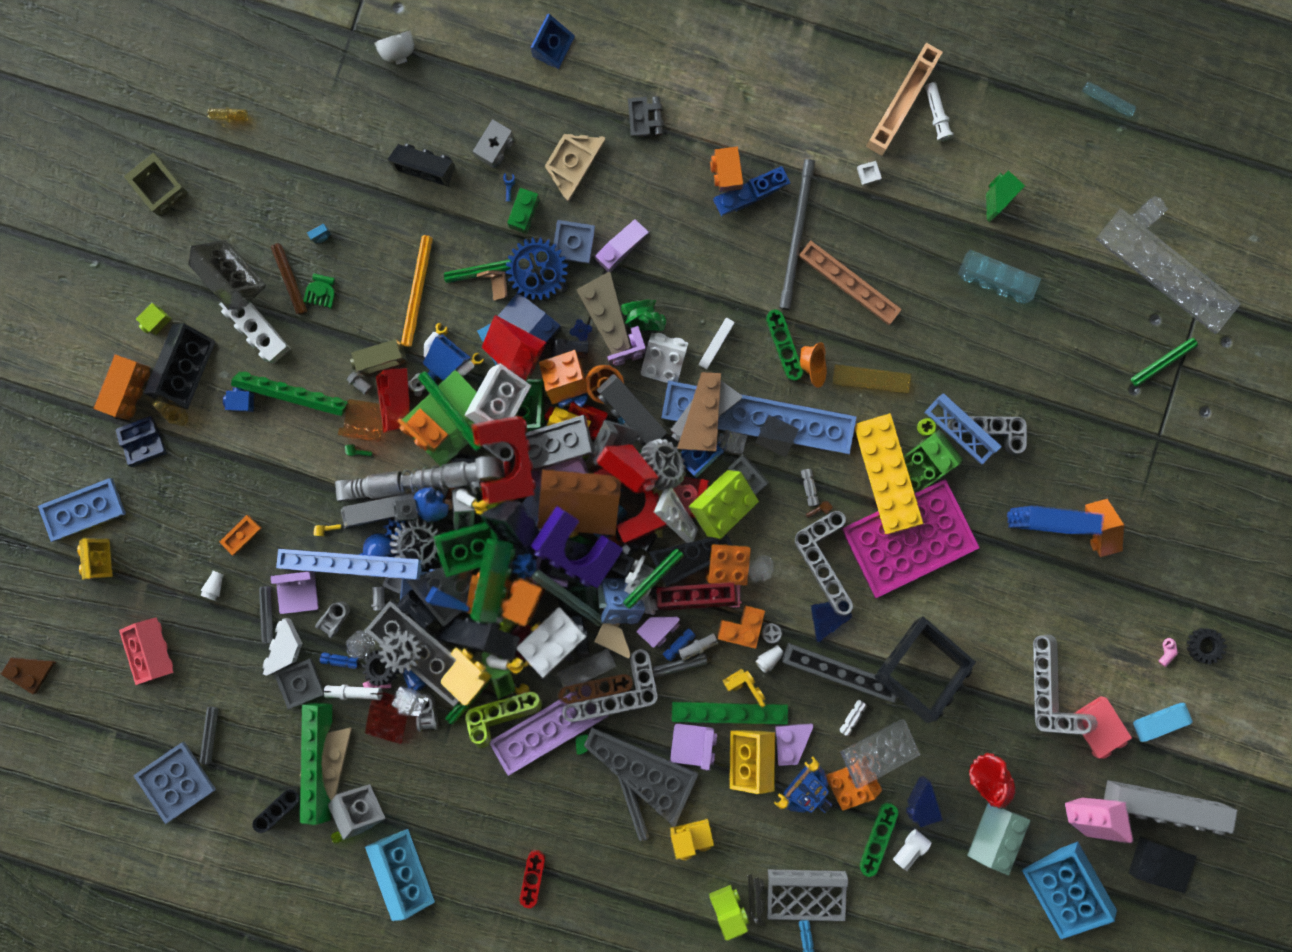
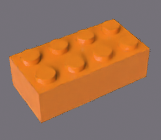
(523, 601)

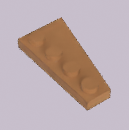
(702, 419)

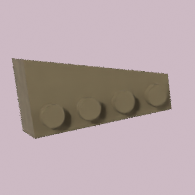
(603, 308)

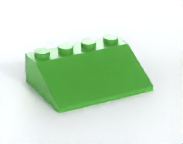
(461, 395)

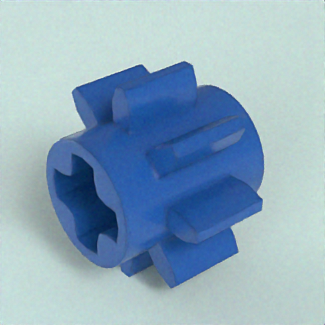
(389, 527)
(524, 566)

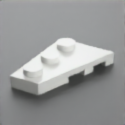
(675, 515)

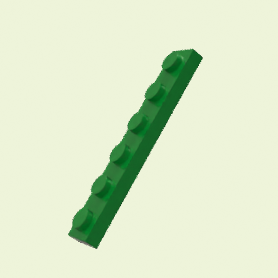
(289, 393)
(729, 713)

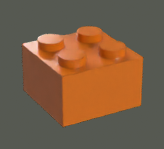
(563, 377)

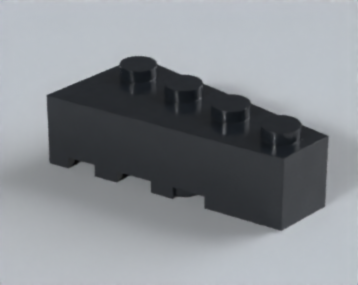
(695, 557)
(479, 637)

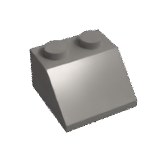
(356, 811)

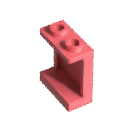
(1109, 731)

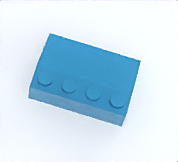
(1070, 891)

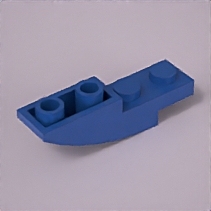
(751, 192)

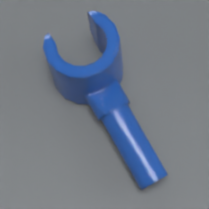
(509, 184)

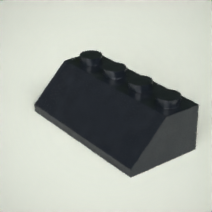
(180, 366)

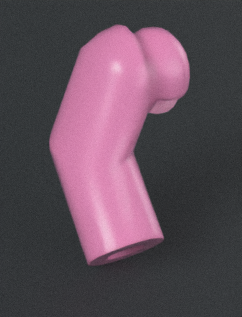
(1170, 652)

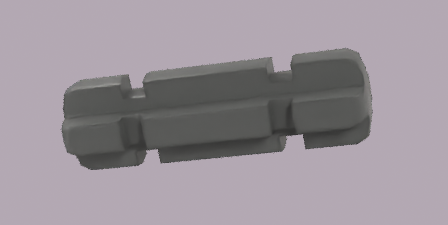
(477, 490)

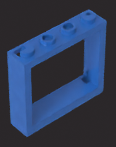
(1055, 520)

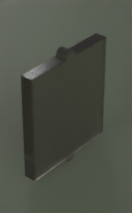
(777, 436)

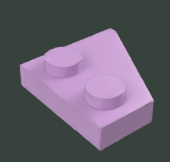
(791, 742)

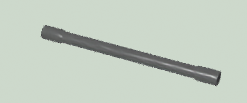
(787, 293)

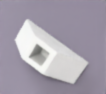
(283, 648)

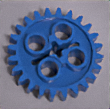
(520, 274)

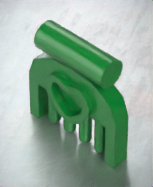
(322, 289)

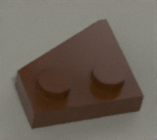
(27, 672)

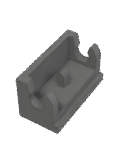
(752, 475)

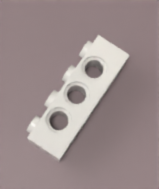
(277, 347)

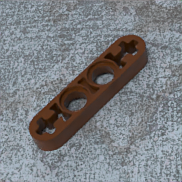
(595, 689)

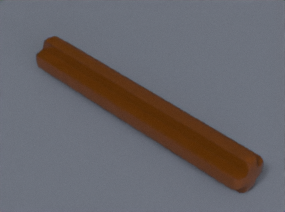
(288, 278)

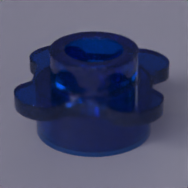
(580, 325)

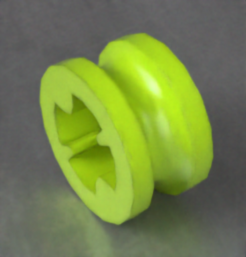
(930, 431)

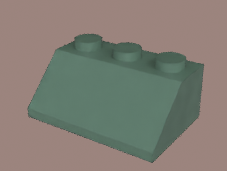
(998, 838)

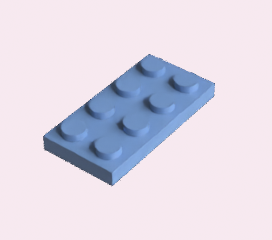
(81, 510)

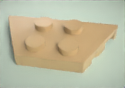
(572, 160)
(333, 759)

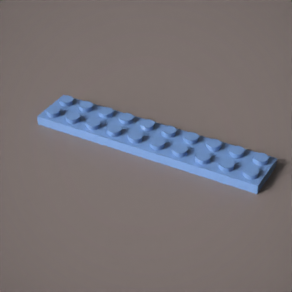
(816, 427)

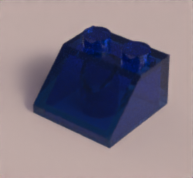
(923, 804)

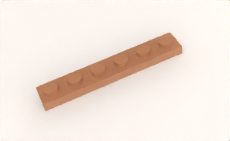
(849, 282)

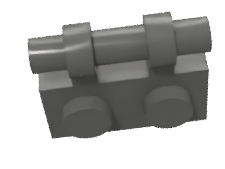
(639, 116)

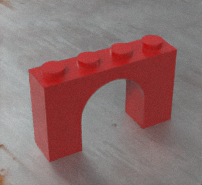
(519, 481)
(644, 523)

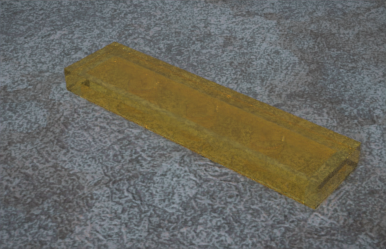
(871, 378)

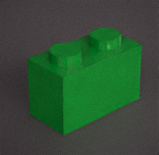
(523, 211)

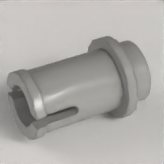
(359, 382)
(378, 598)

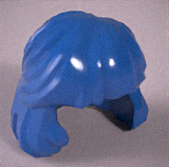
(430, 504)

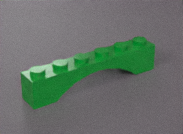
(314, 798)

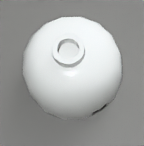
(396, 47)

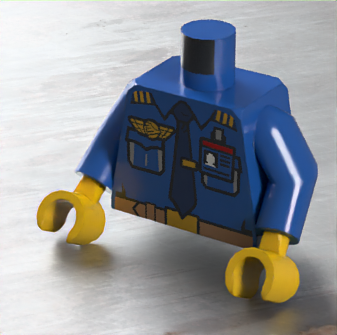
(806, 790)

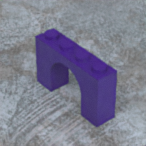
(551, 544)

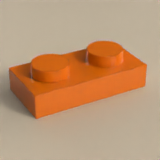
(240, 535)

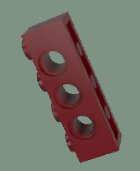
(697, 596)

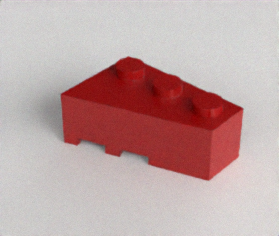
(393, 397)

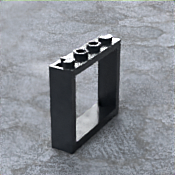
(946, 645)

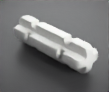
(853, 717)

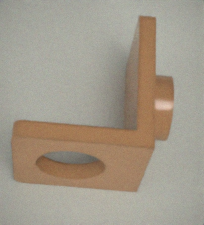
(499, 284)

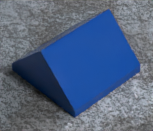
(552, 42)
(698, 461)

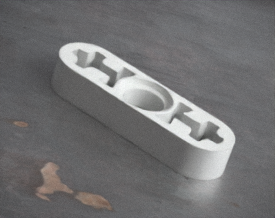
(716, 343)

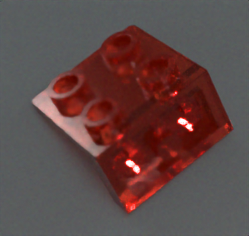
(385, 720)

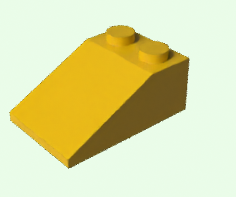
(94, 558)

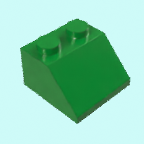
(1001, 193)

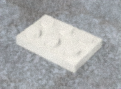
(551, 642)

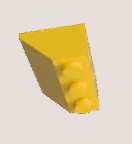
(752, 761)

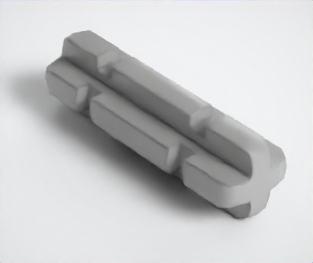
(810, 488)

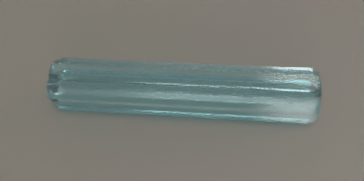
(1109, 99)

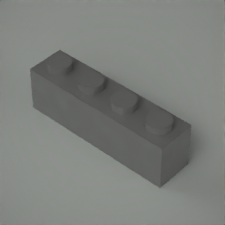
(630, 410)

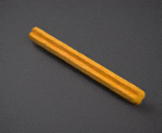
(416, 292)

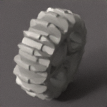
(665, 462)
(408, 546)

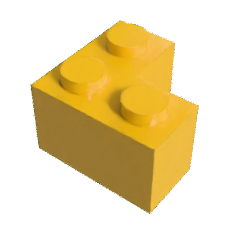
(691, 837)

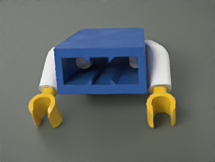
(444, 356)

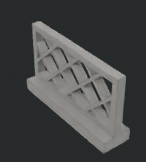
(808, 879)

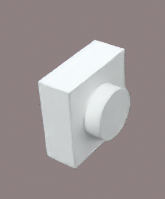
(869, 173)

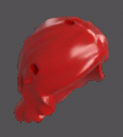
(992, 780)

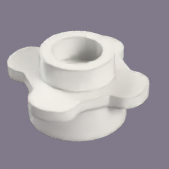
(413, 385)

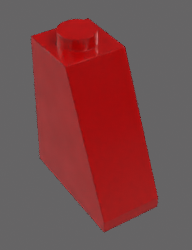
(628, 467)

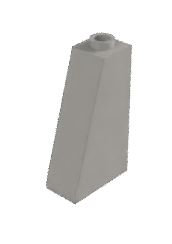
(728, 399)
(370, 511)

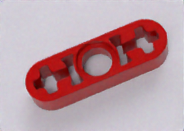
(524, 892)

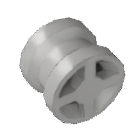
(771, 636)

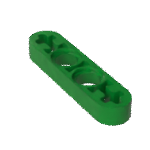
(787, 344)
(876, 838)

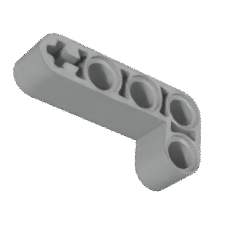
(1005, 429)

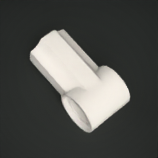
(915, 845)

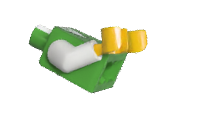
(501, 677)

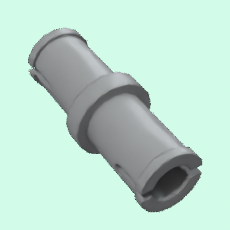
(698, 647)

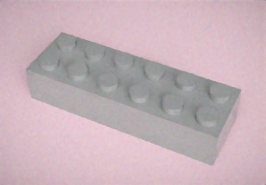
(435, 655)
(1173, 807)

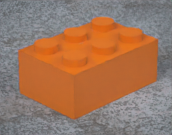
(122, 388)

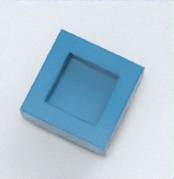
(319, 234)

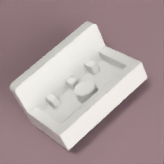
(639, 574)

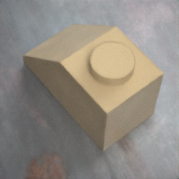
(613, 638)

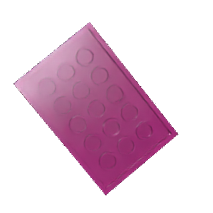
(913, 552)

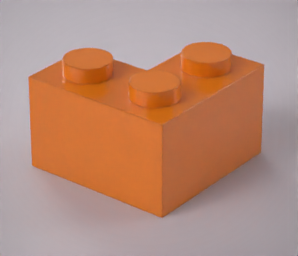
(727, 169)
(1112, 529)
(746, 632)

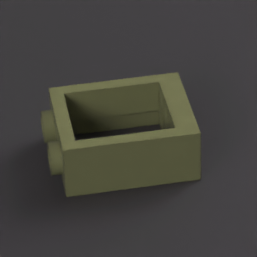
(144, 170)
(378, 357)

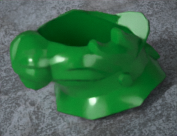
(643, 315)

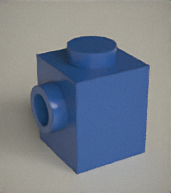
(238, 401)

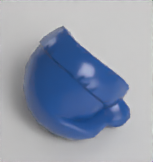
(378, 545)

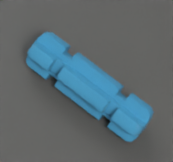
(806, 935)

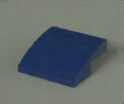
(141, 441)

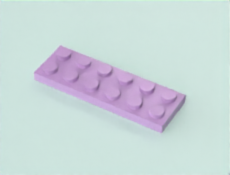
(540, 733)

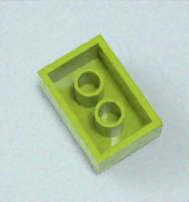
(723, 504)

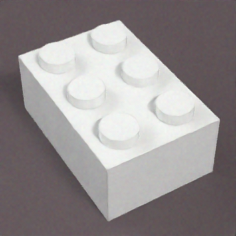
(498, 396)

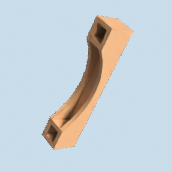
(904, 99)

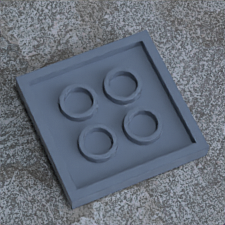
(174, 782)

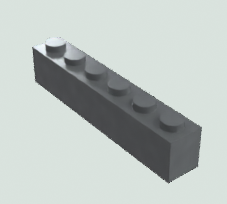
(836, 671)

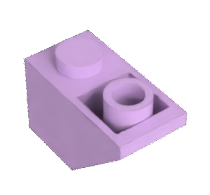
(656, 628)

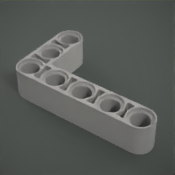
(822, 563)
(1052, 694)
(618, 699)

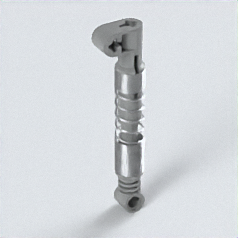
(397, 483)

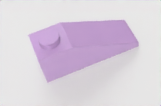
(621, 245)

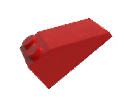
(513, 347)

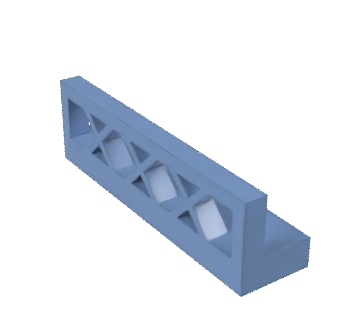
(969, 426)

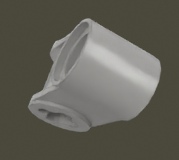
(498, 448)
(331, 621)
(429, 717)

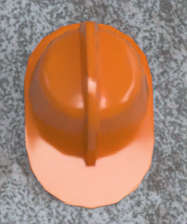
(813, 362)

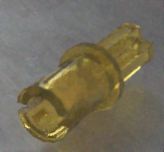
(227, 114)

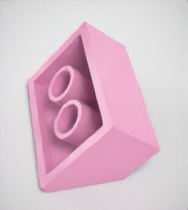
(1100, 819)

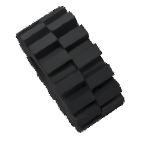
(1216, 652)
(372, 673)

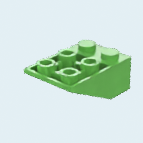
(931, 460)

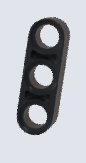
(271, 815)

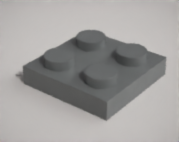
(299, 683)

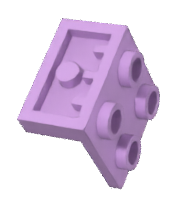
(635, 353)
(296, 592)

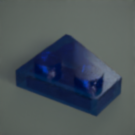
(826, 619)

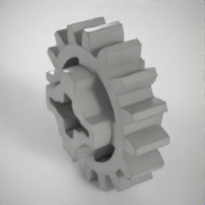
(392, 648)

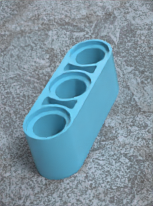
(1162, 722)

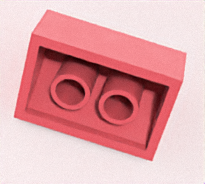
(146, 650)

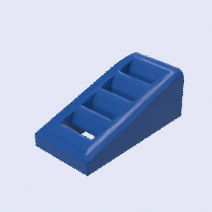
(443, 599)

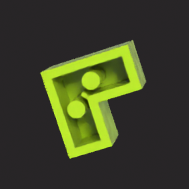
(730, 916)

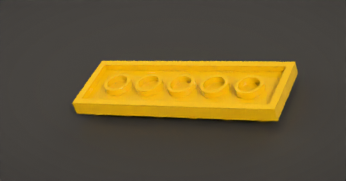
(888, 474)

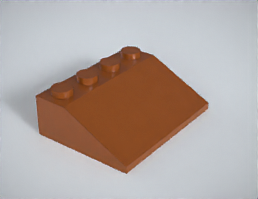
(585, 496)

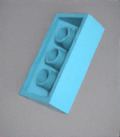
(400, 875)

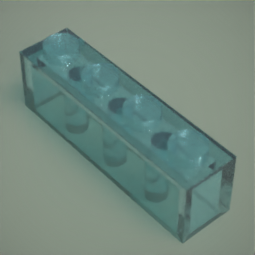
(999, 276)

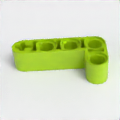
(504, 715)

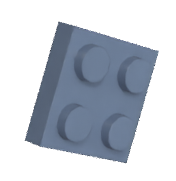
(574, 240)

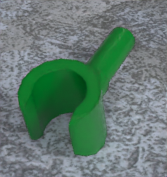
(350, 450)

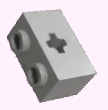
(494, 133)

